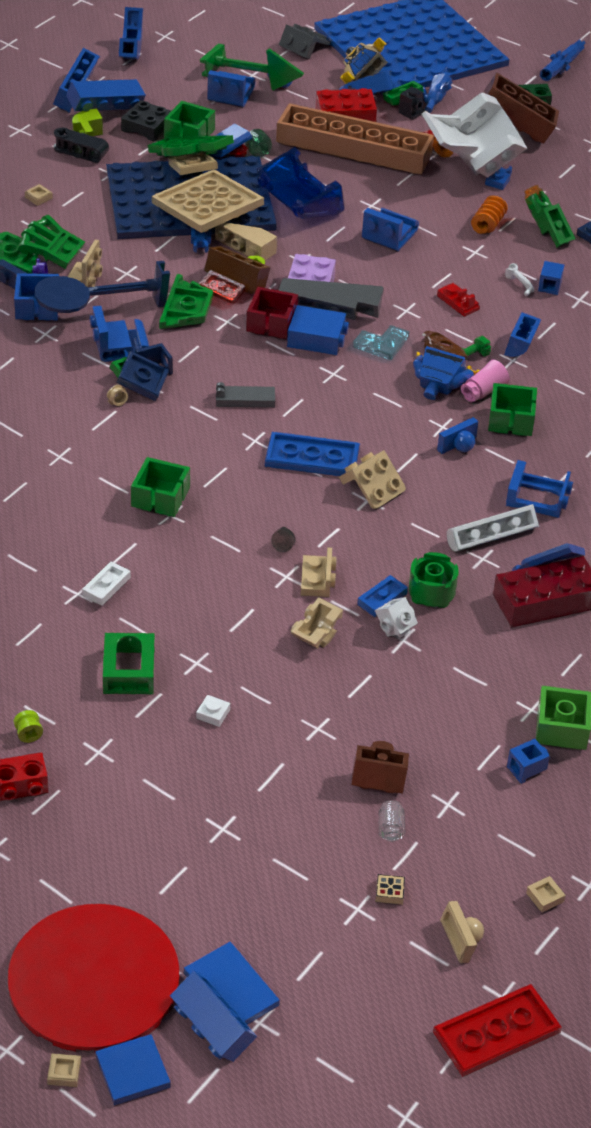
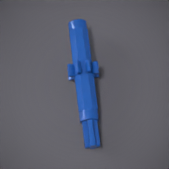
(561, 60)

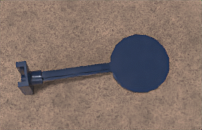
(69, 295)

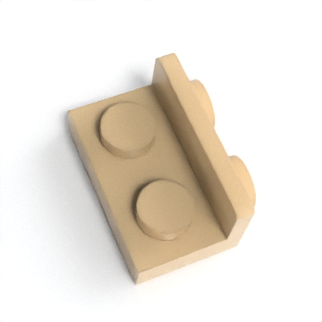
(317, 575)

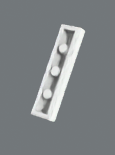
(492, 528)

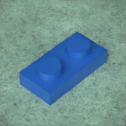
(381, 594)

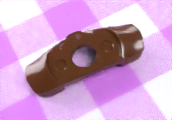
(434, 340)

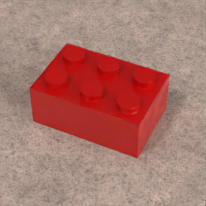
(348, 102)

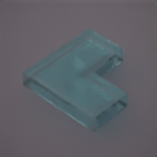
(383, 346)

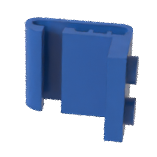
(229, 88)
(388, 228)
(113, 337)

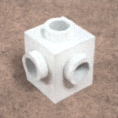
(396, 617)

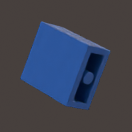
(317, 330)

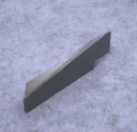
(336, 296)

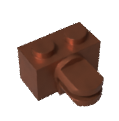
(380, 767)

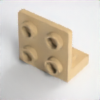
(90, 267)

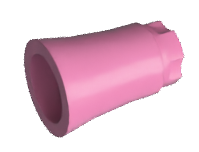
(482, 382)

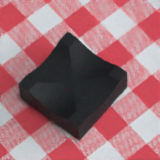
(145, 120)

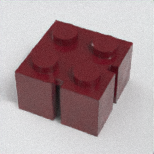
(271, 312)

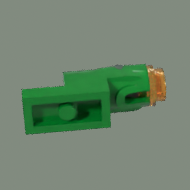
(548, 217)

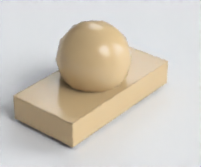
(461, 931)

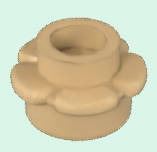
(121, 397)

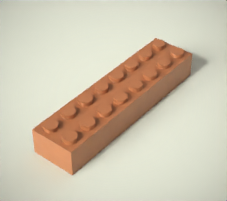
(355, 138)

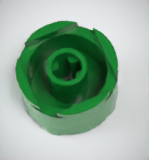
(433, 580)

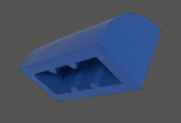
(522, 335)

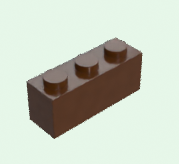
(237, 267)

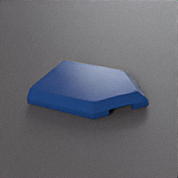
(240, 136)
(555, 554)

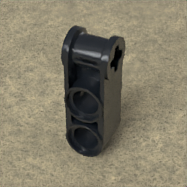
(80, 145)

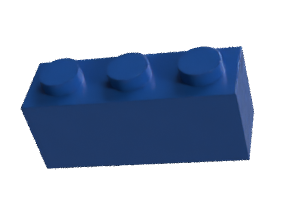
(212, 1017)

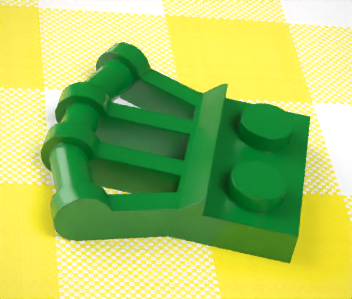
(61, 249)

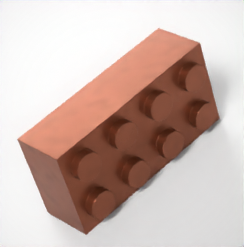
(524, 109)

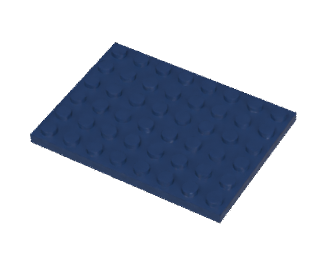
(136, 182)

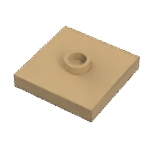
(192, 163)

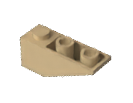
(247, 239)

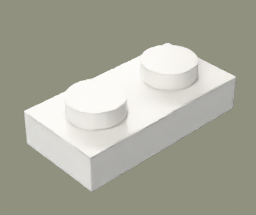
(106, 583)

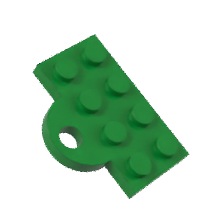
(190, 145)

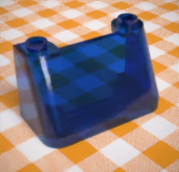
(299, 189)

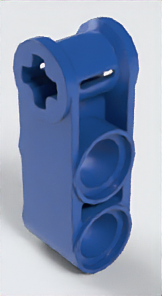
(378, 83)

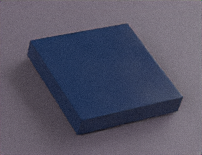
(142, 376)

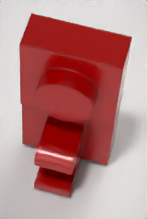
(458, 299)

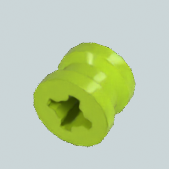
(28, 726)

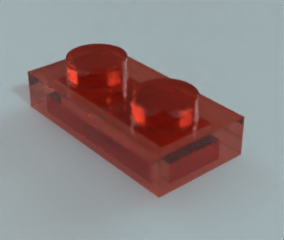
(223, 287)

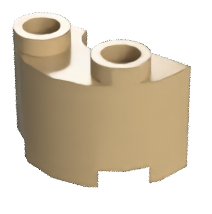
(318, 624)

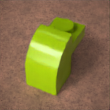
(88, 122)

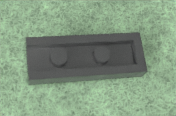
(244, 396)

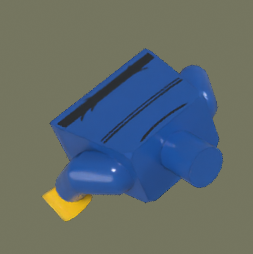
(441, 371)

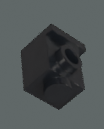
(411, 103)

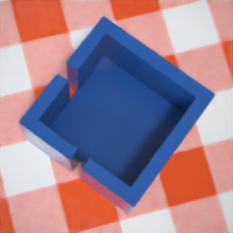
(24, 299)

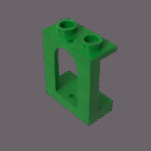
(128, 680)

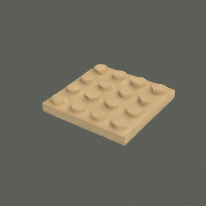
(207, 200)

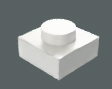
(213, 710)

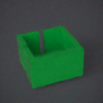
(189, 121)
(512, 409)
(160, 486)

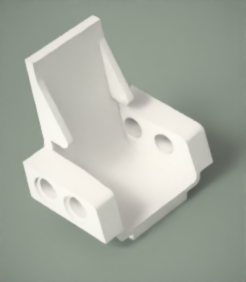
(478, 134)

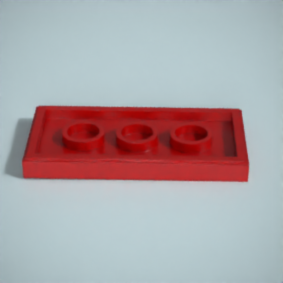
(496, 1030)

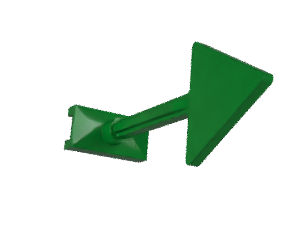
(279, 69)

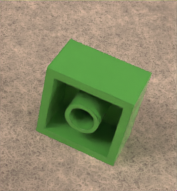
(564, 717)

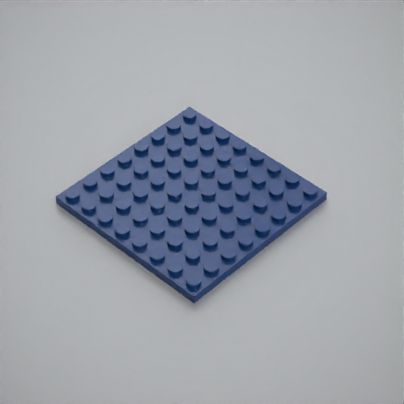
(420, 39)

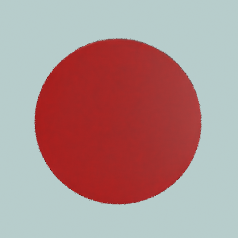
(93, 977)

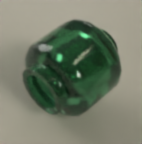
(259, 144)

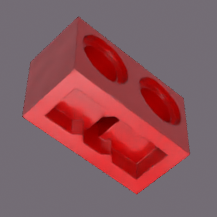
(23, 776)

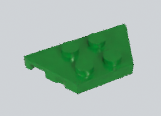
(9, 252)
(186, 304)

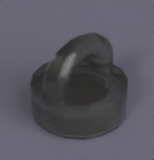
(283, 539)

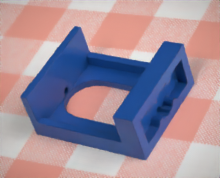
(554, 486)

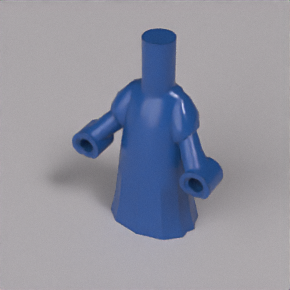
(440, 85)

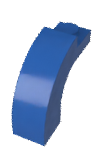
(131, 40)

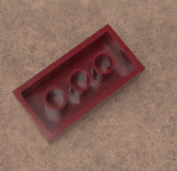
(544, 591)

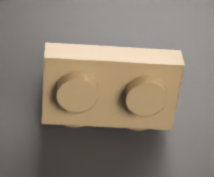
(375, 478)

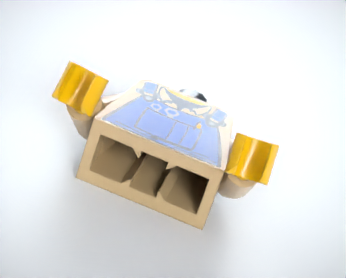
(363, 61)

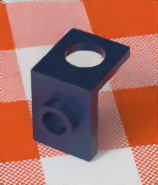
(157, 354)

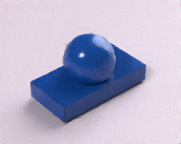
(459, 436)

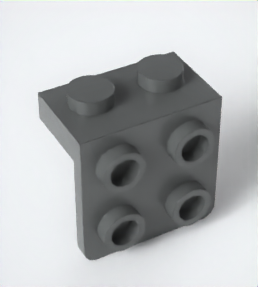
(301, 39)

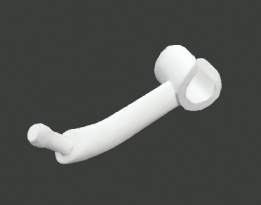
(512, 272)

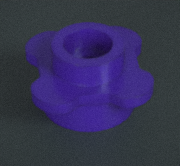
(40, 267)

